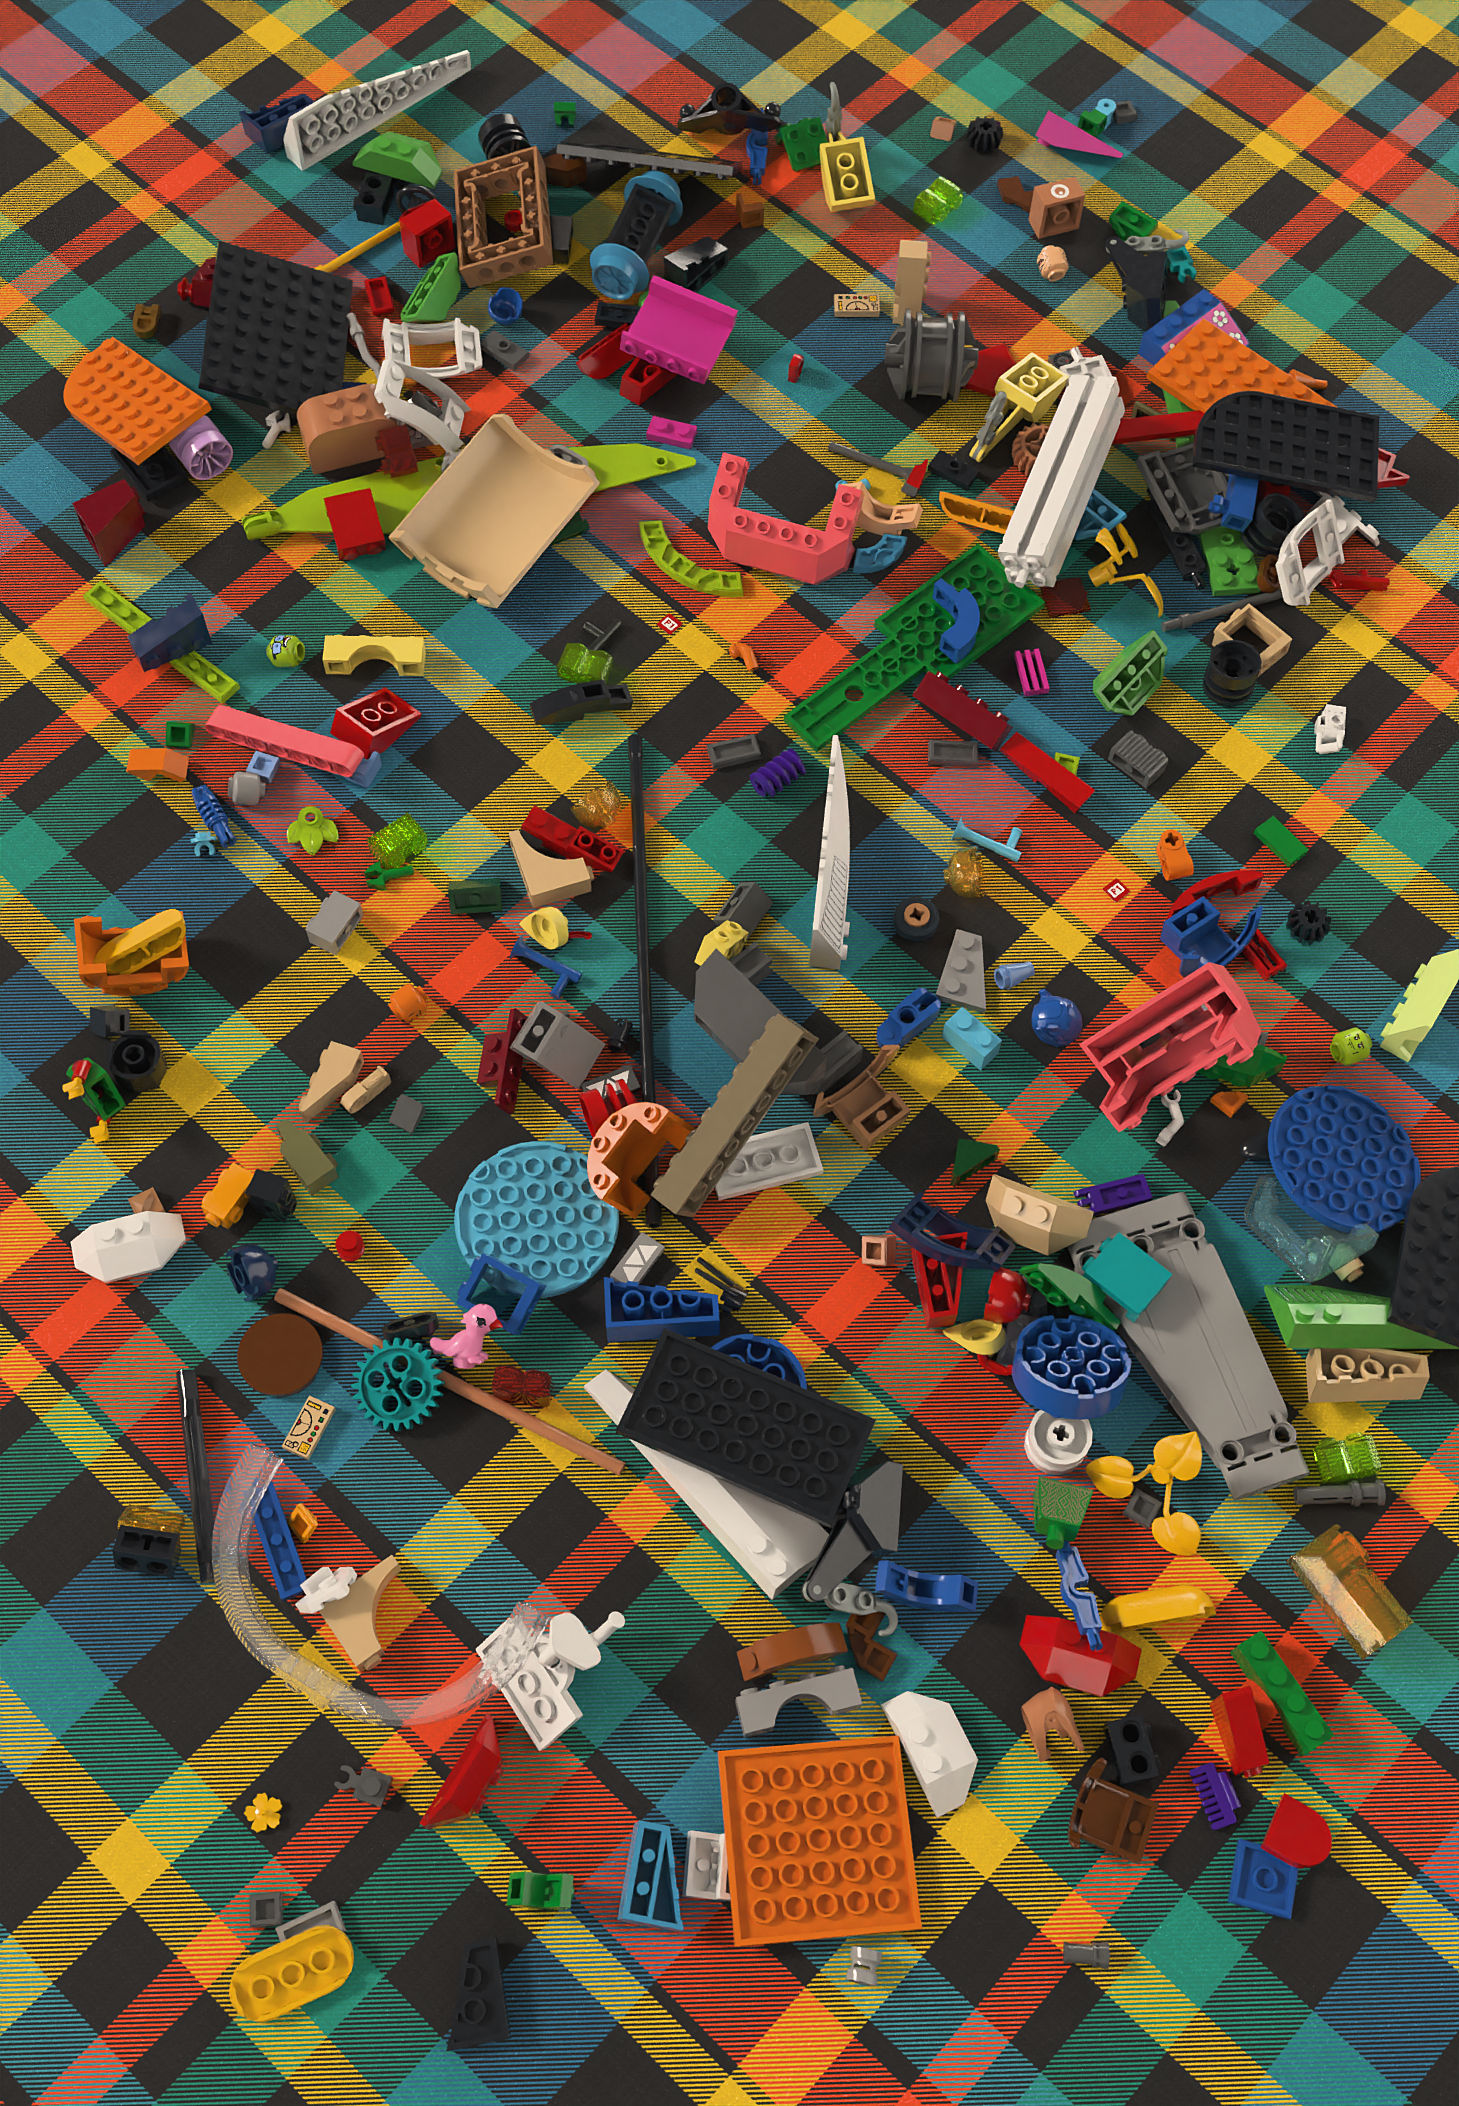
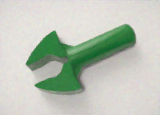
(385, 875)

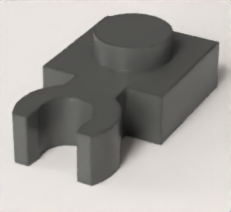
(369, 1787)

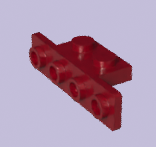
(501, 1064)

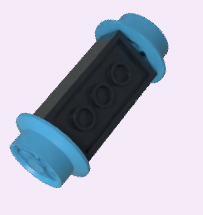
(623, 260)

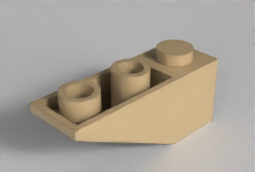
(334, 1077)

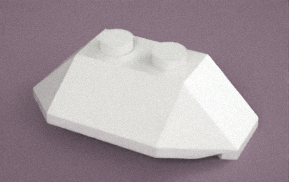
(128, 1245)
(933, 1748)

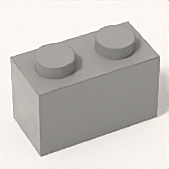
(334, 922)

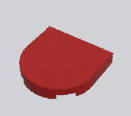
(1297, 1834)

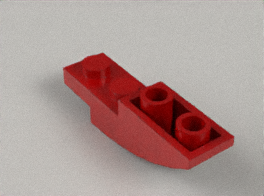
(570, 841)

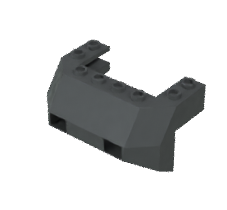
(737, 1012)

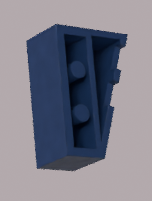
(269, 124)
(171, 636)

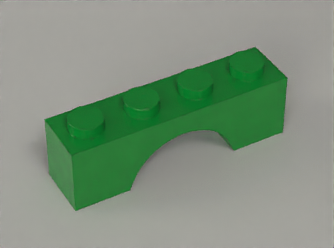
(1299, 1716)

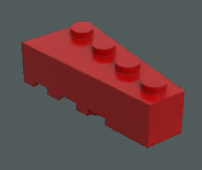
(643, 380)

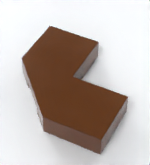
(1013, 192)
(867, 1653)

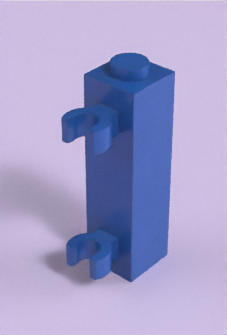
(1238, 504)

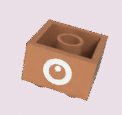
(1056, 207)

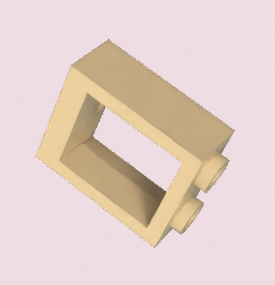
(1262, 627)

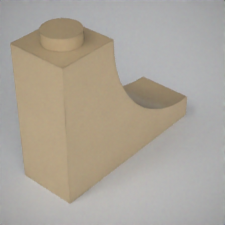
(547, 877)
(355, 1615)

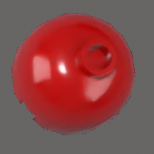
(1006, 1297)

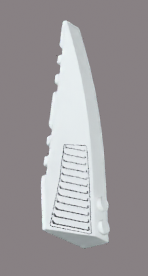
(833, 875)

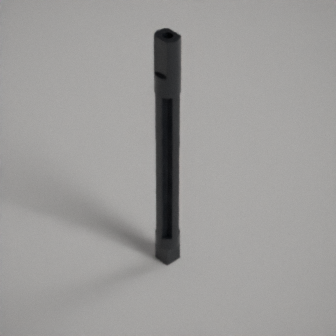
(197, 1471)

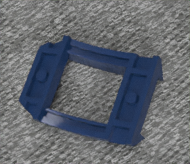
(917, 1215)

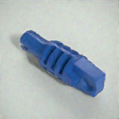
(213, 815)

